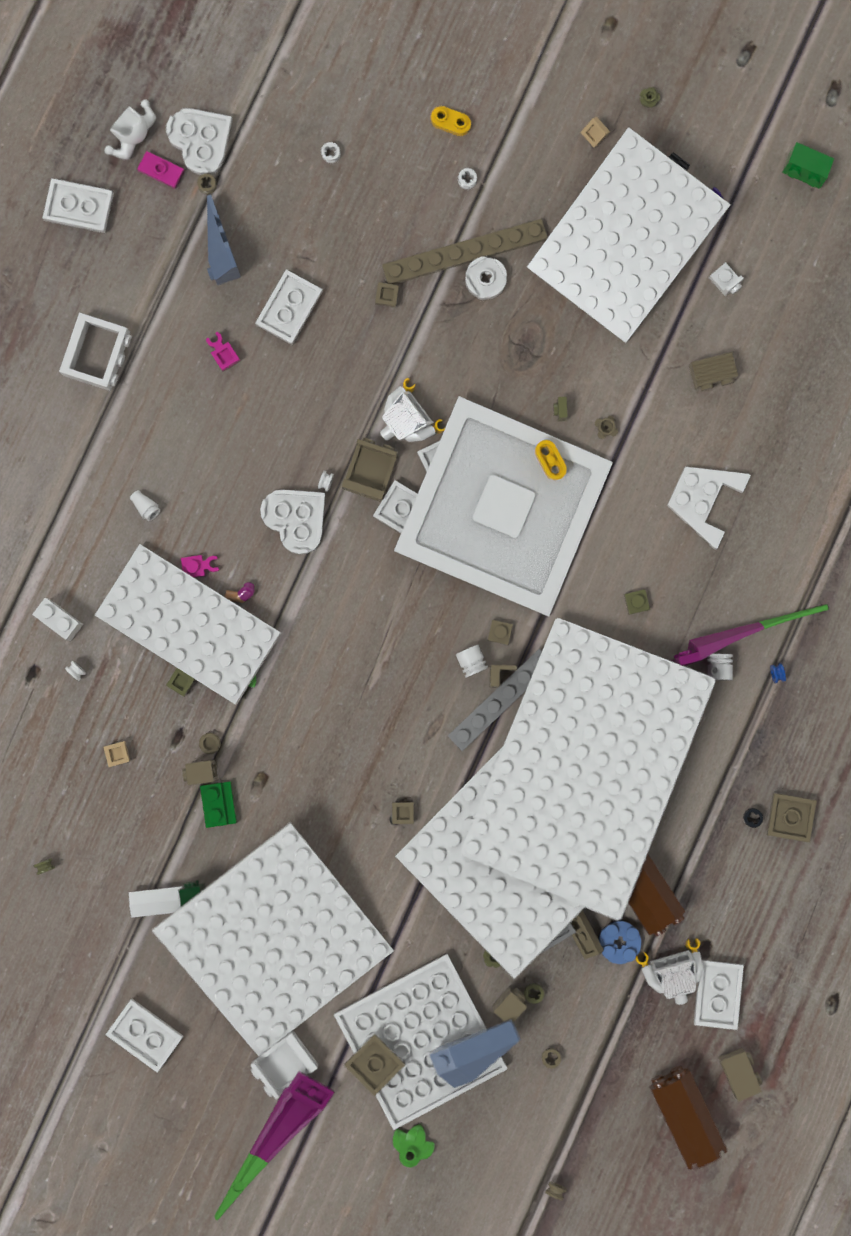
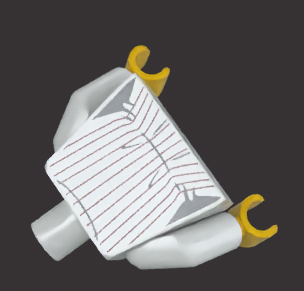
(406, 417)
(675, 974)

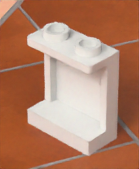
(281, 1064)

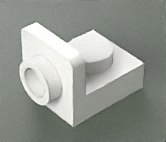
(726, 279)

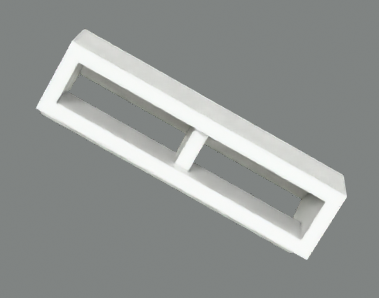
(154, 902)

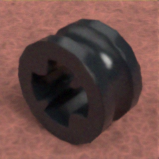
(750, 823)

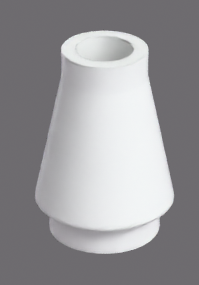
(146, 507)

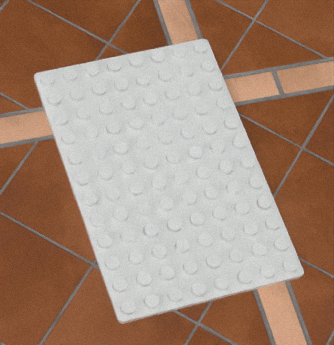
(588, 768)

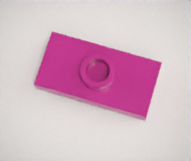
(160, 169)

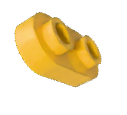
(449, 122)
(550, 460)

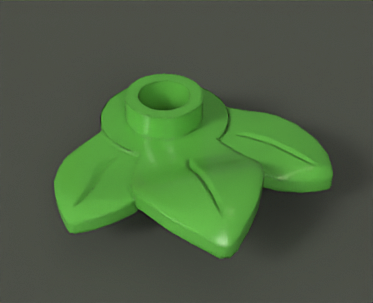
(412, 1142)

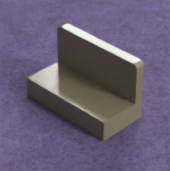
(495, 674)

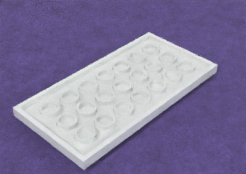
(188, 624)

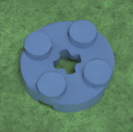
(629, 934)

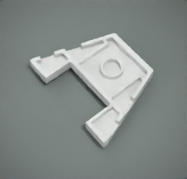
(696, 495)

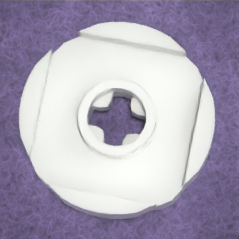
(474, 275)

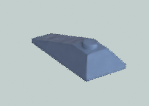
(220, 257)
(471, 1055)

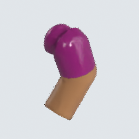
(242, 595)

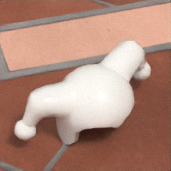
(131, 130)

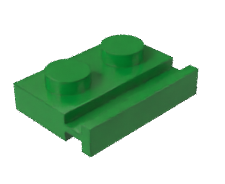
(218, 804)

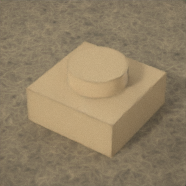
(595, 132)
(116, 754)

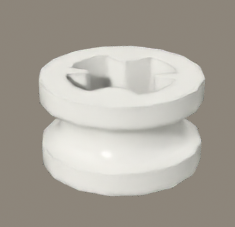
(330, 145)
(462, 182)
(326, 481)
(75, 670)

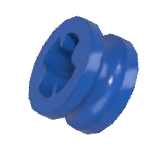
(777, 673)

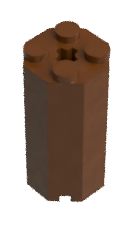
(654, 900)
(687, 1117)

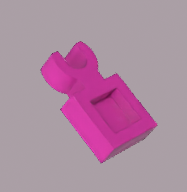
(223, 354)
(196, 566)

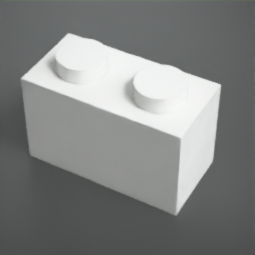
(57, 619)

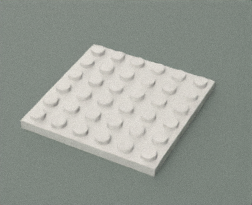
(414, 1020)

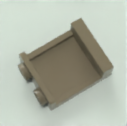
(370, 469)

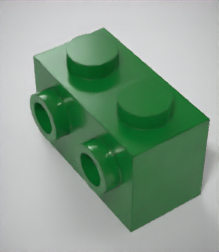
(808, 165)

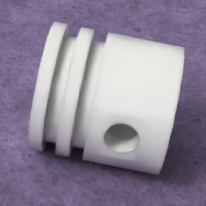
(471, 660)
(720, 666)

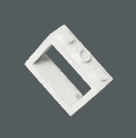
(75, 345)

